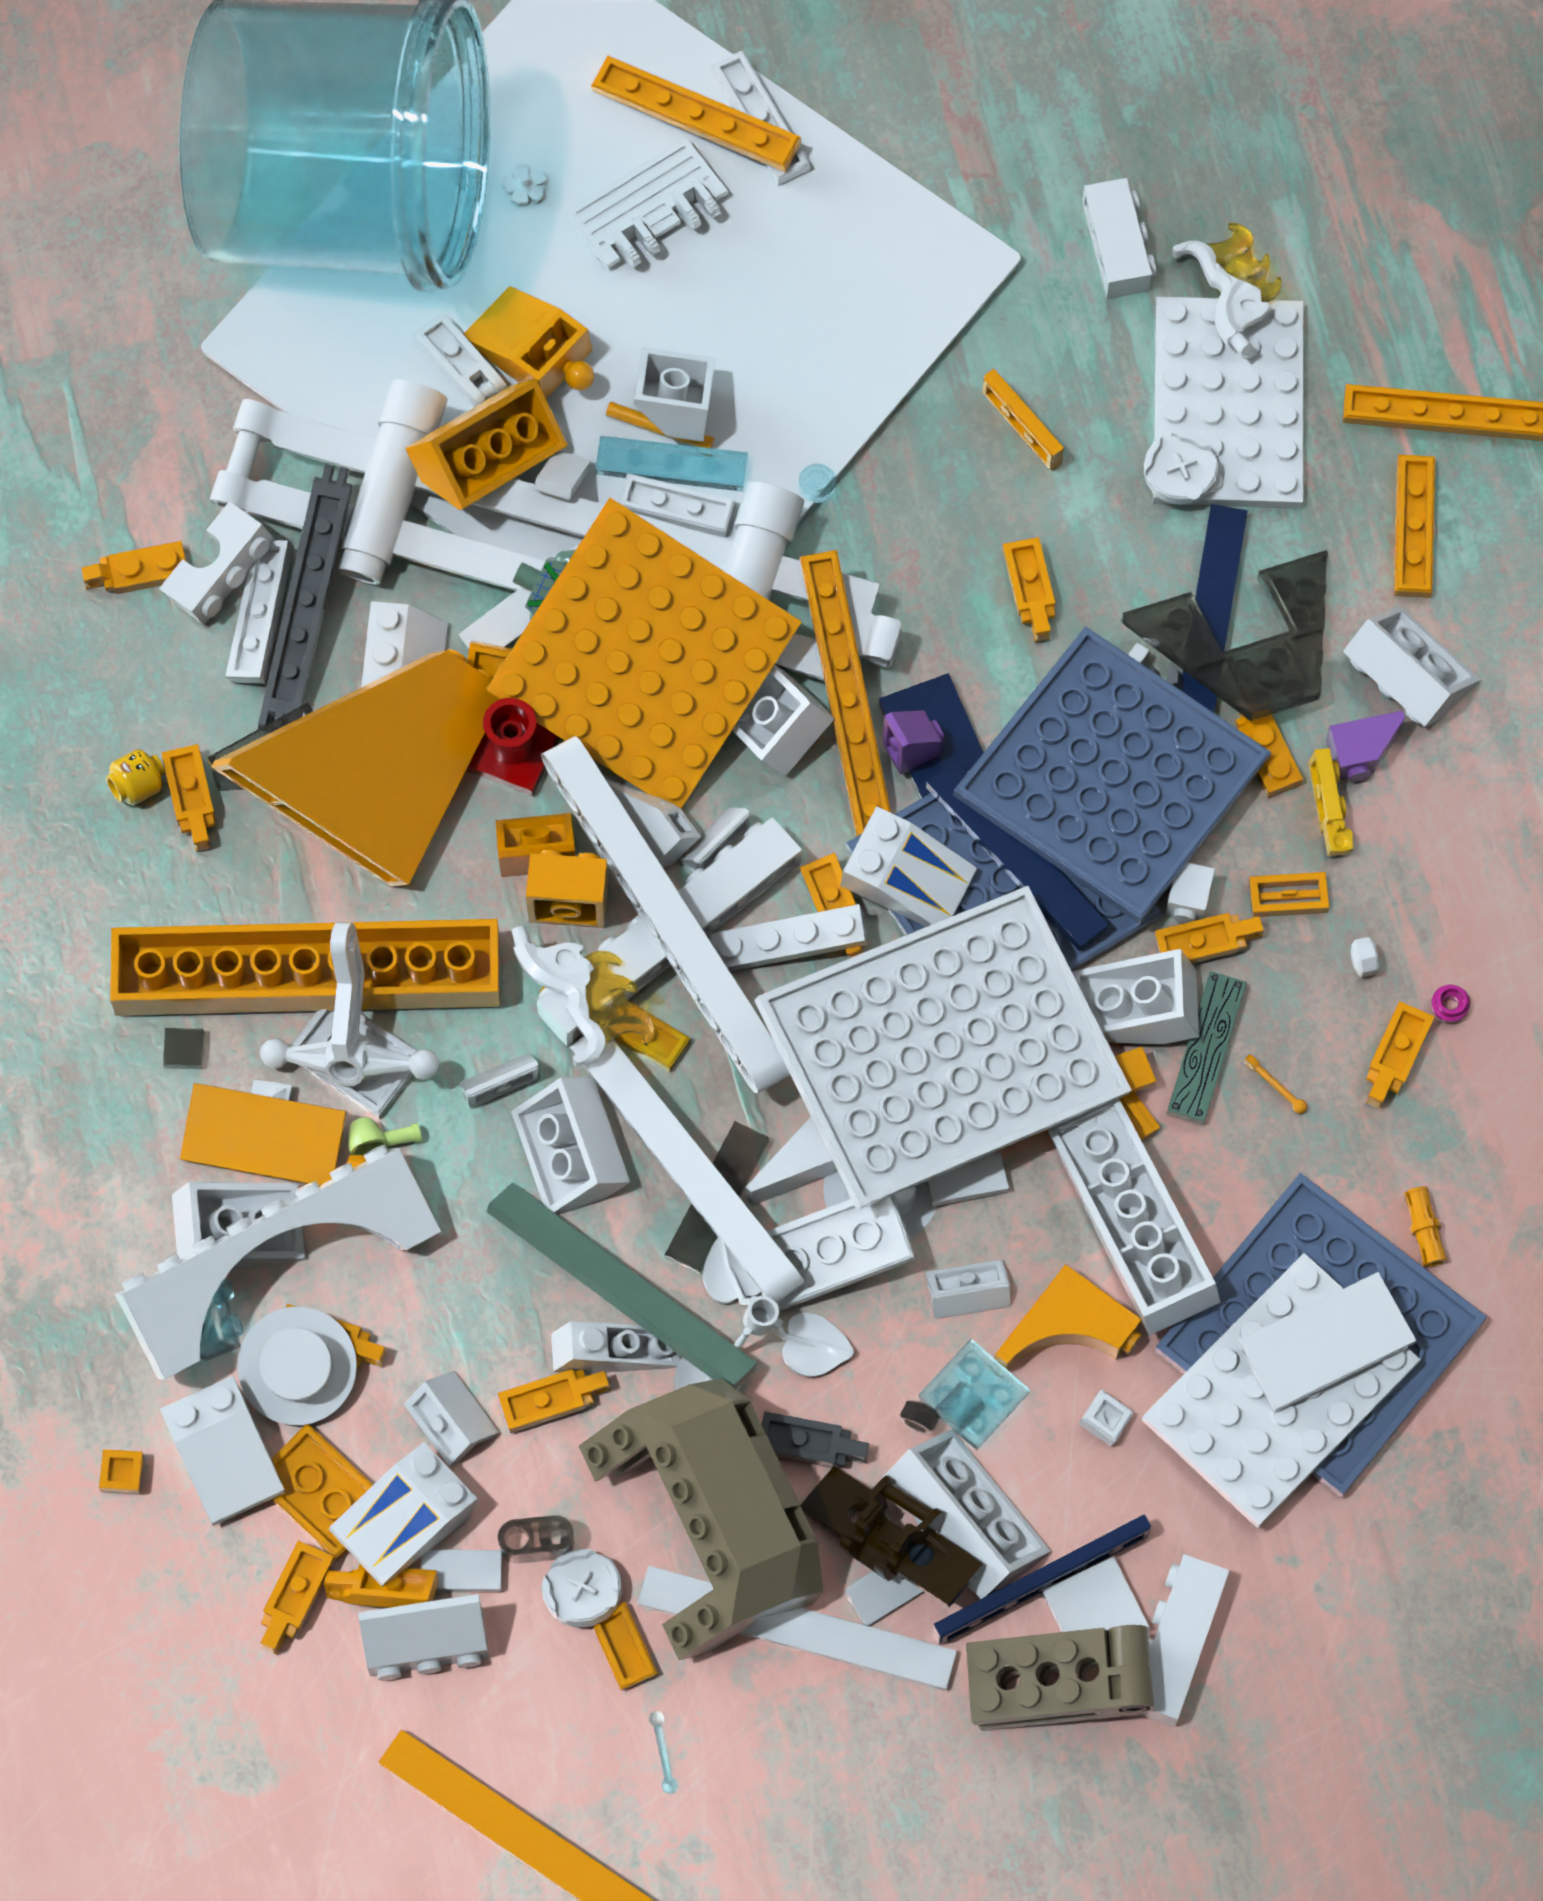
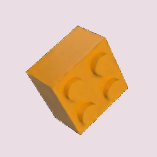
(567, 889)

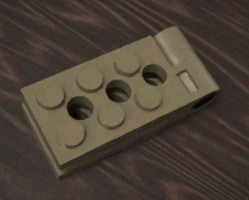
(1120, 1688)

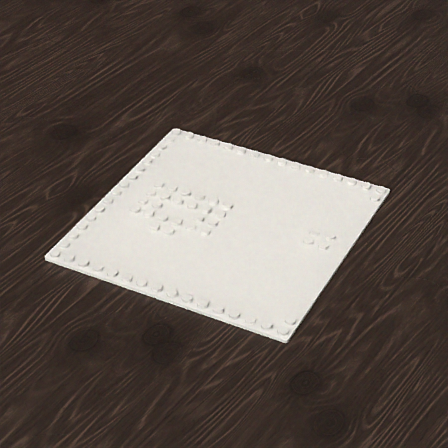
(804, 291)

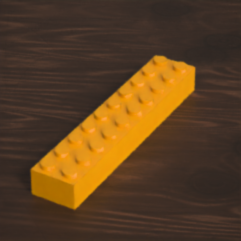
(293, 967)

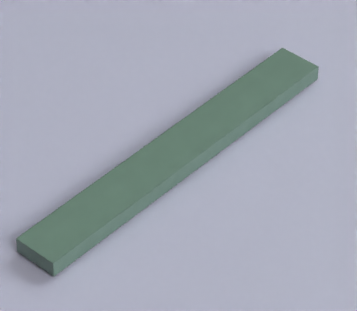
(621, 1286)

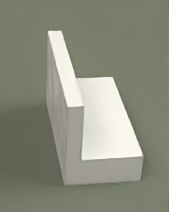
(450, 1417)

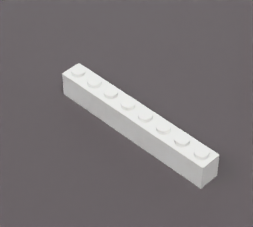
(712, 897)

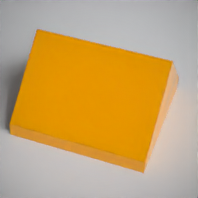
(531, 835)

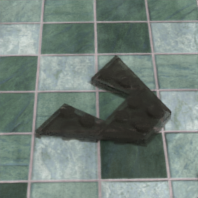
(1258, 675)

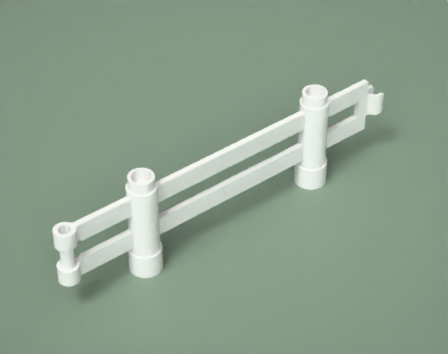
(378, 528)

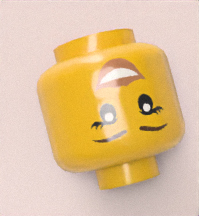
(135, 777)

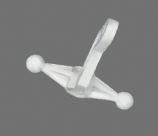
(348, 1054)

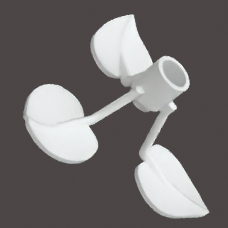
(812, 1342)

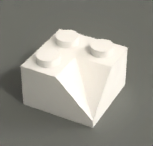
(675, 391)
(782, 721)

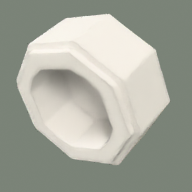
(1364, 957)

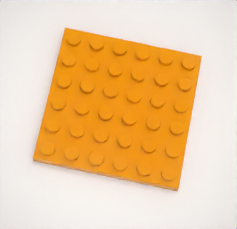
(644, 654)

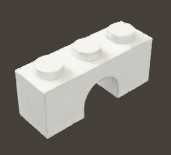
(203, 590)

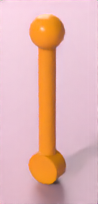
(1298, 1105)

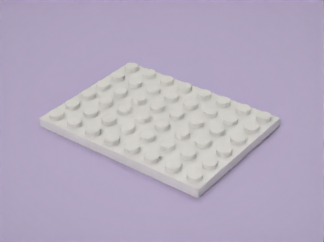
(942, 1047)

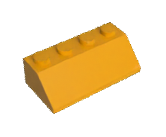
(488, 445)

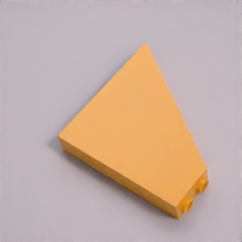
(375, 763)

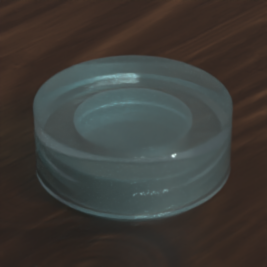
(817, 483)

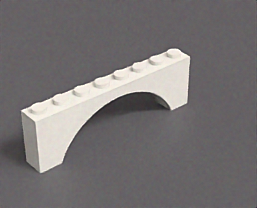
(173, 1302)

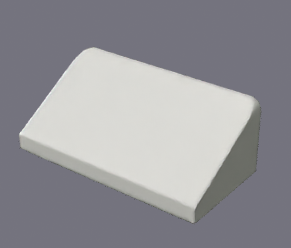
(716, 837)
(500, 1080)
(968, 1289)
(876, 1597)

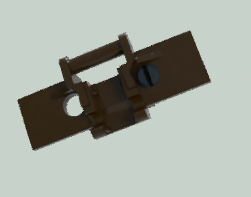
(885, 1547)

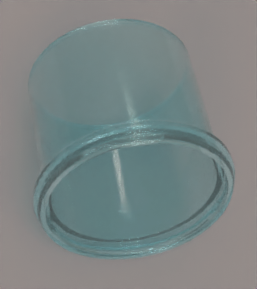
(338, 136)

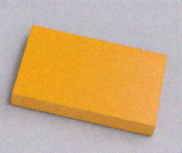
(317, 1486)

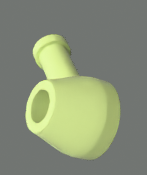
(367, 1135)

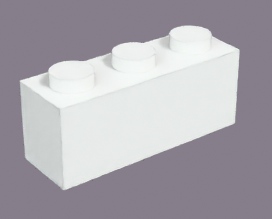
(1118, 238)

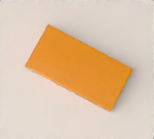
(262, 1134)

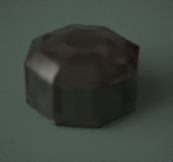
(919, 1417)

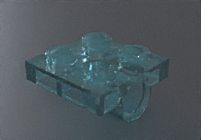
(974, 1394)

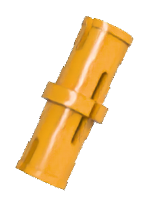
(1425, 1227)

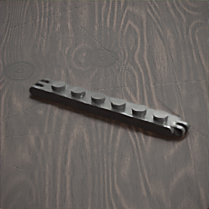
(307, 595)

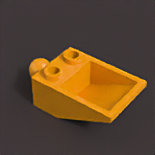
(533, 341)

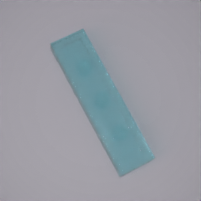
(672, 463)

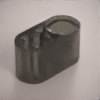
(544, 1526)

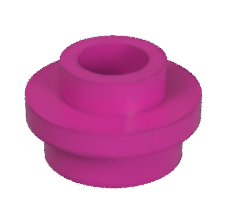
(1454, 993)

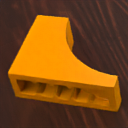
(1072, 1314)

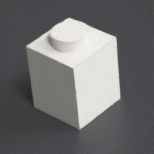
(1190, 893)

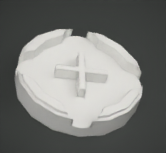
(1180, 468)
(582, 1588)

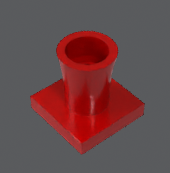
(512, 746)

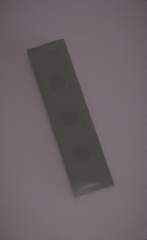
(736, 1164)

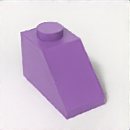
(911, 739)
(1363, 744)

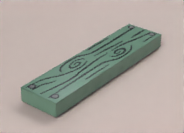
(1206, 1053)

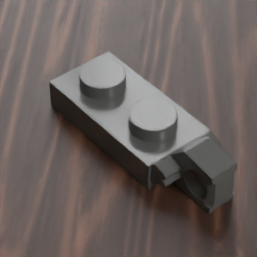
(812, 1441)

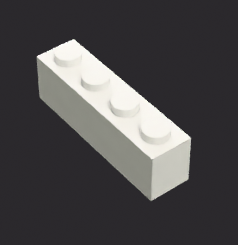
(1182, 1633)

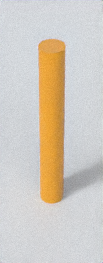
(639, 419)

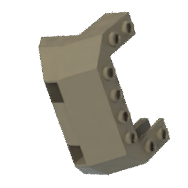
(729, 1501)

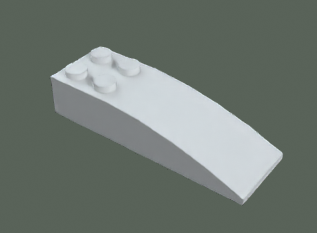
(1134, 1217)

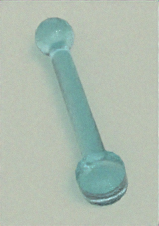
(669, 1784)

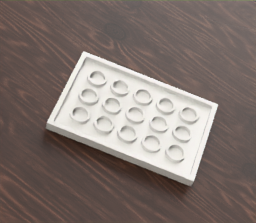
(1236, 402)
(1227, 1426)

